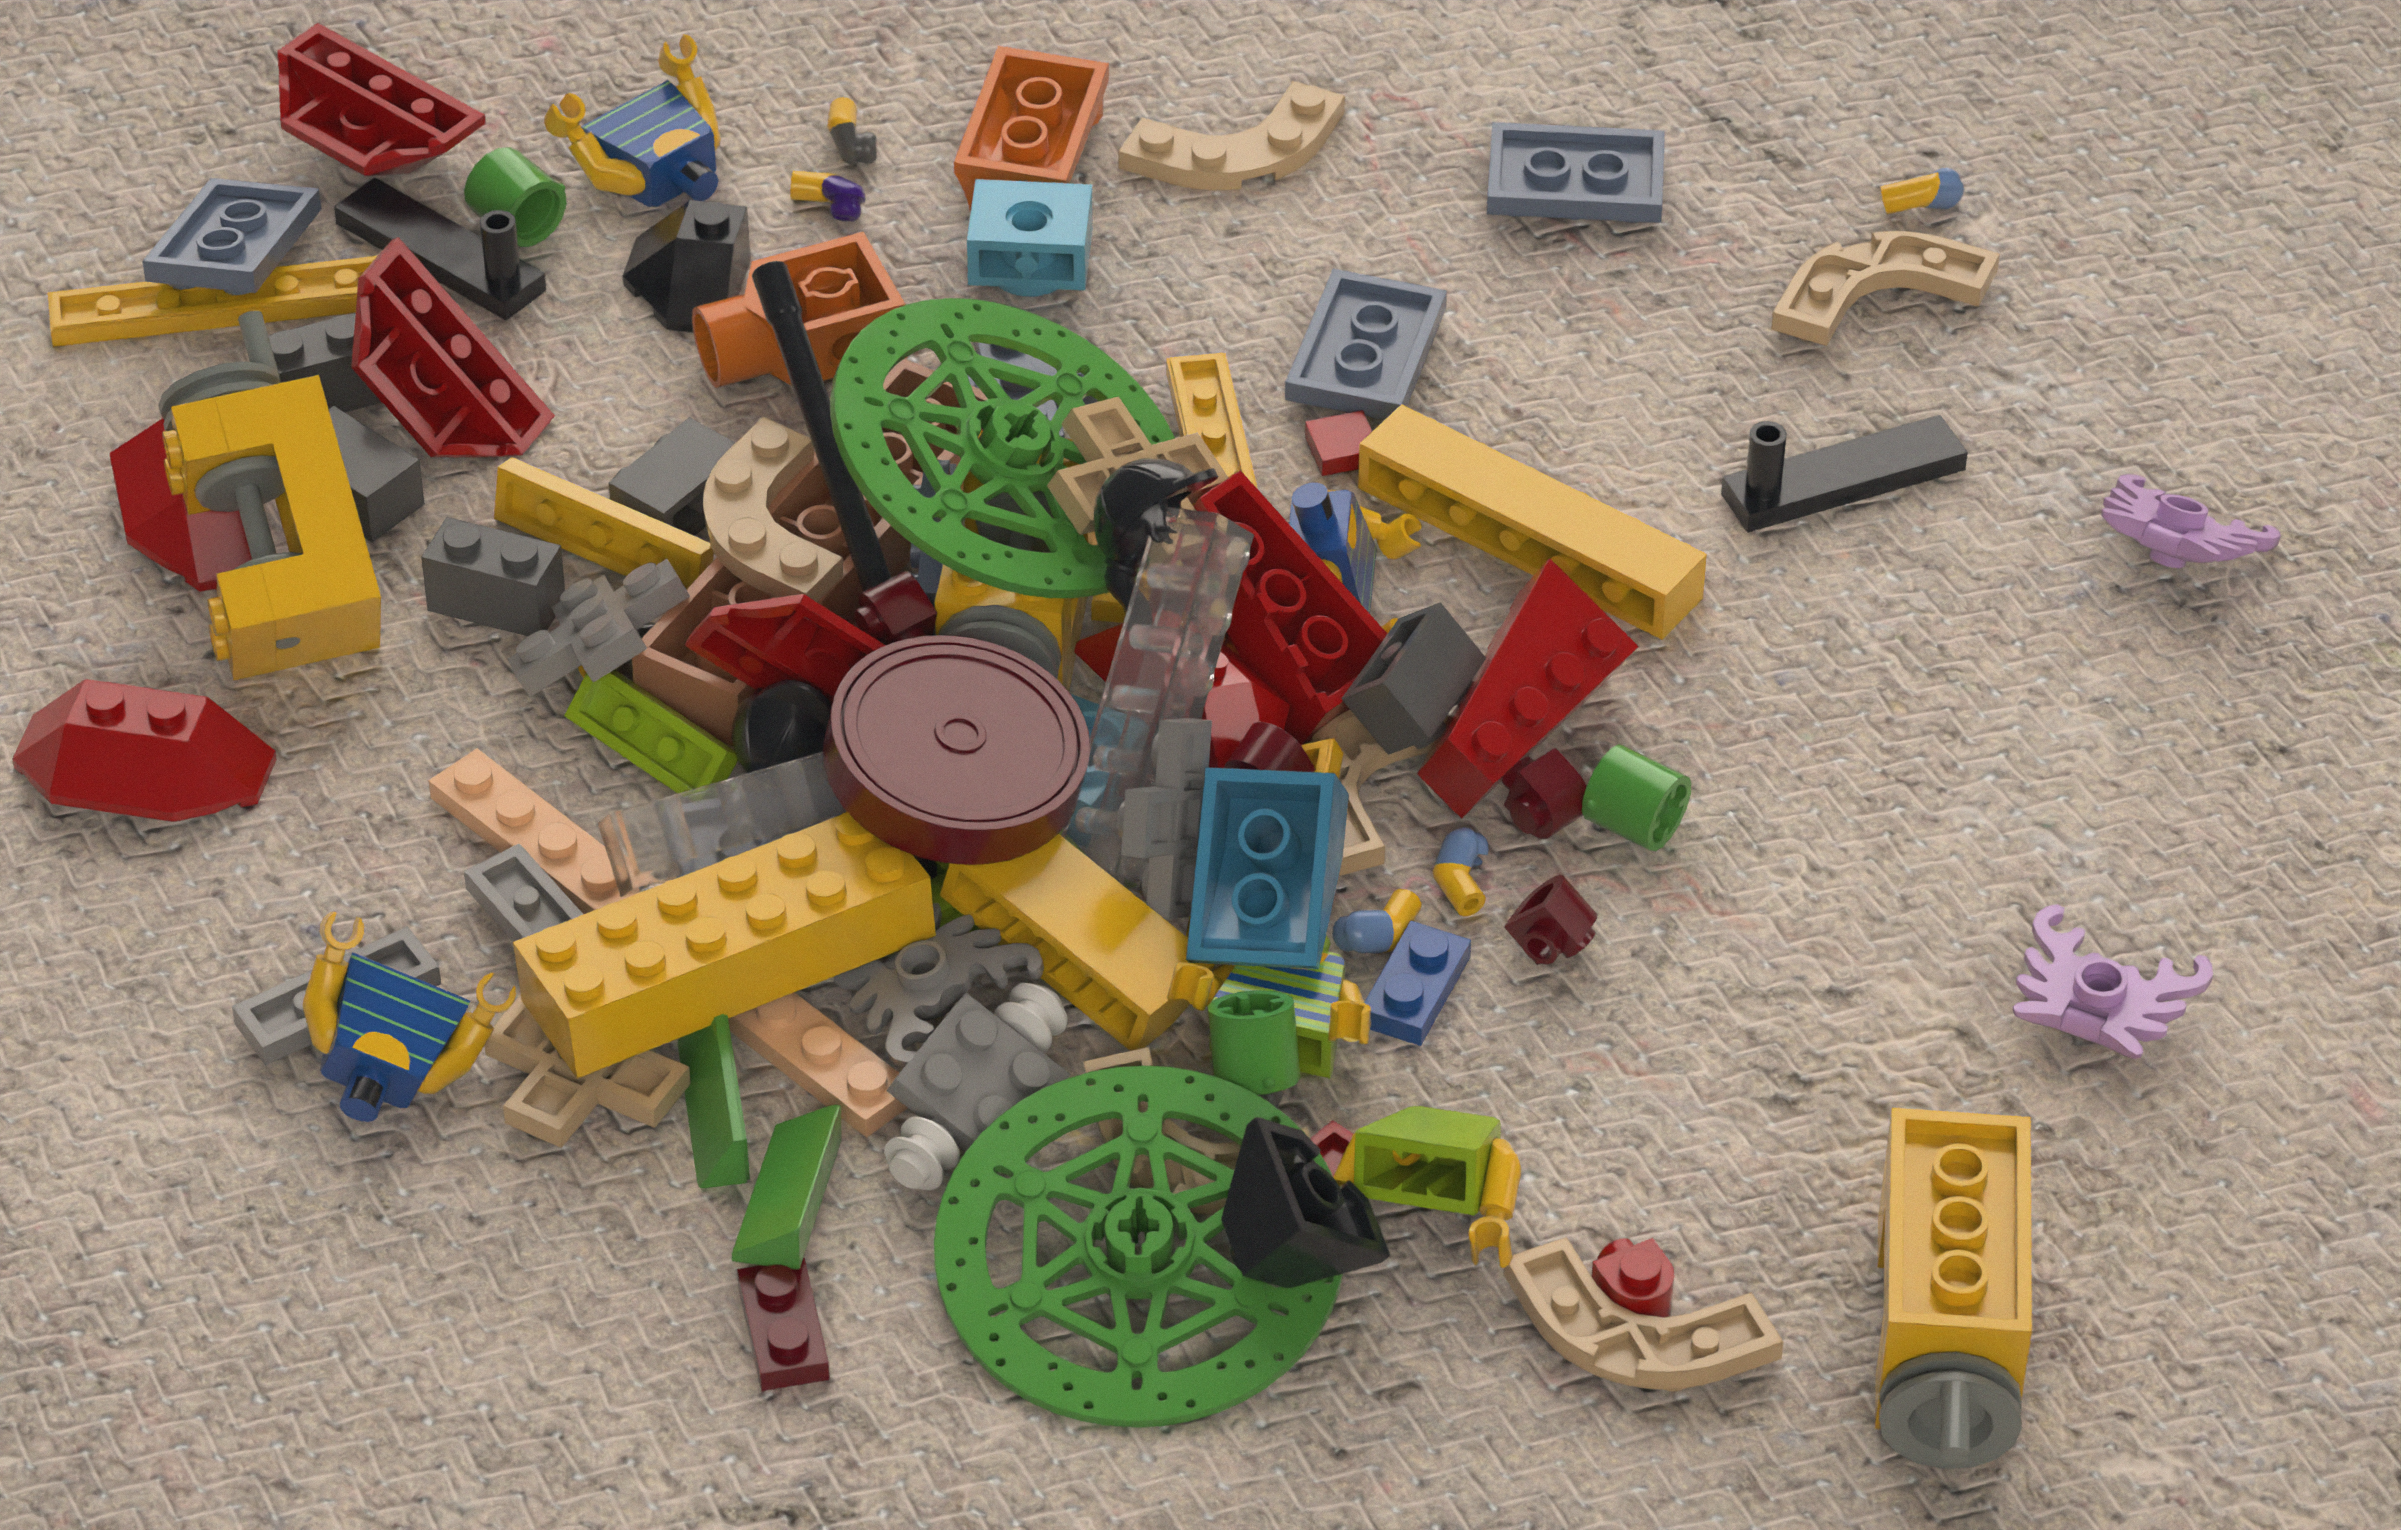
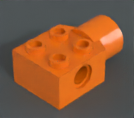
(839, 293)

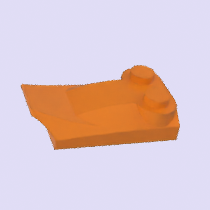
(1031, 118)

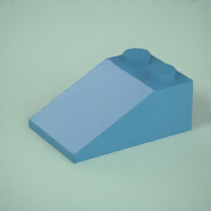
(1266, 867)

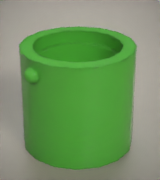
(516, 185)
(1636, 797)
(1255, 1040)

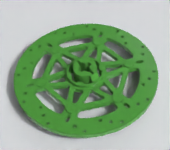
(1003, 454)
(1122, 1273)

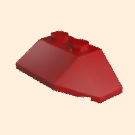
(365, 106)
(437, 365)
(159, 522)
(782, 641)
(1233, 704)
(142, 753)

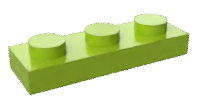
(650, 733)

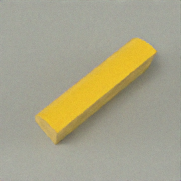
(1092, 933)

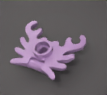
(2179, 526)
(2098, 995)

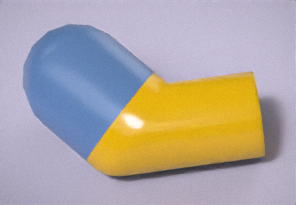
(1936, 191)
(1453, 867)
(1377, 929)

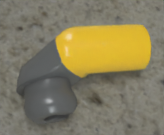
(851, 145)

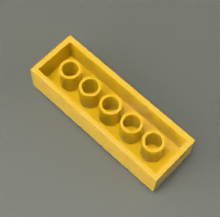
(721, 941)

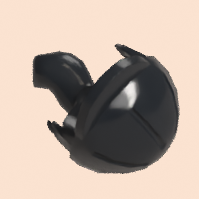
(1132, 508)
(780, 725)

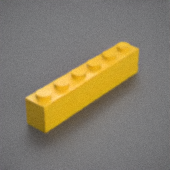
(1531, 518)

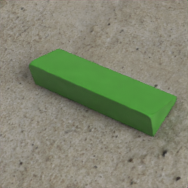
(715, 1106)
(789, 1190)

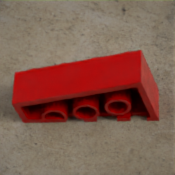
(1293, 613)
(1535, 676)

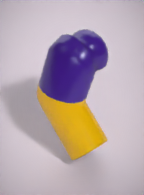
(829, 188)

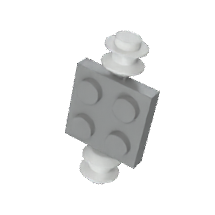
(970, 1076)

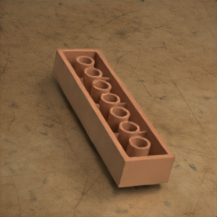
(806, 510)

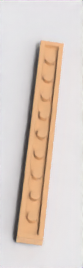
(783, 1031)

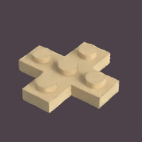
(1109, 440)
(555, 1102)

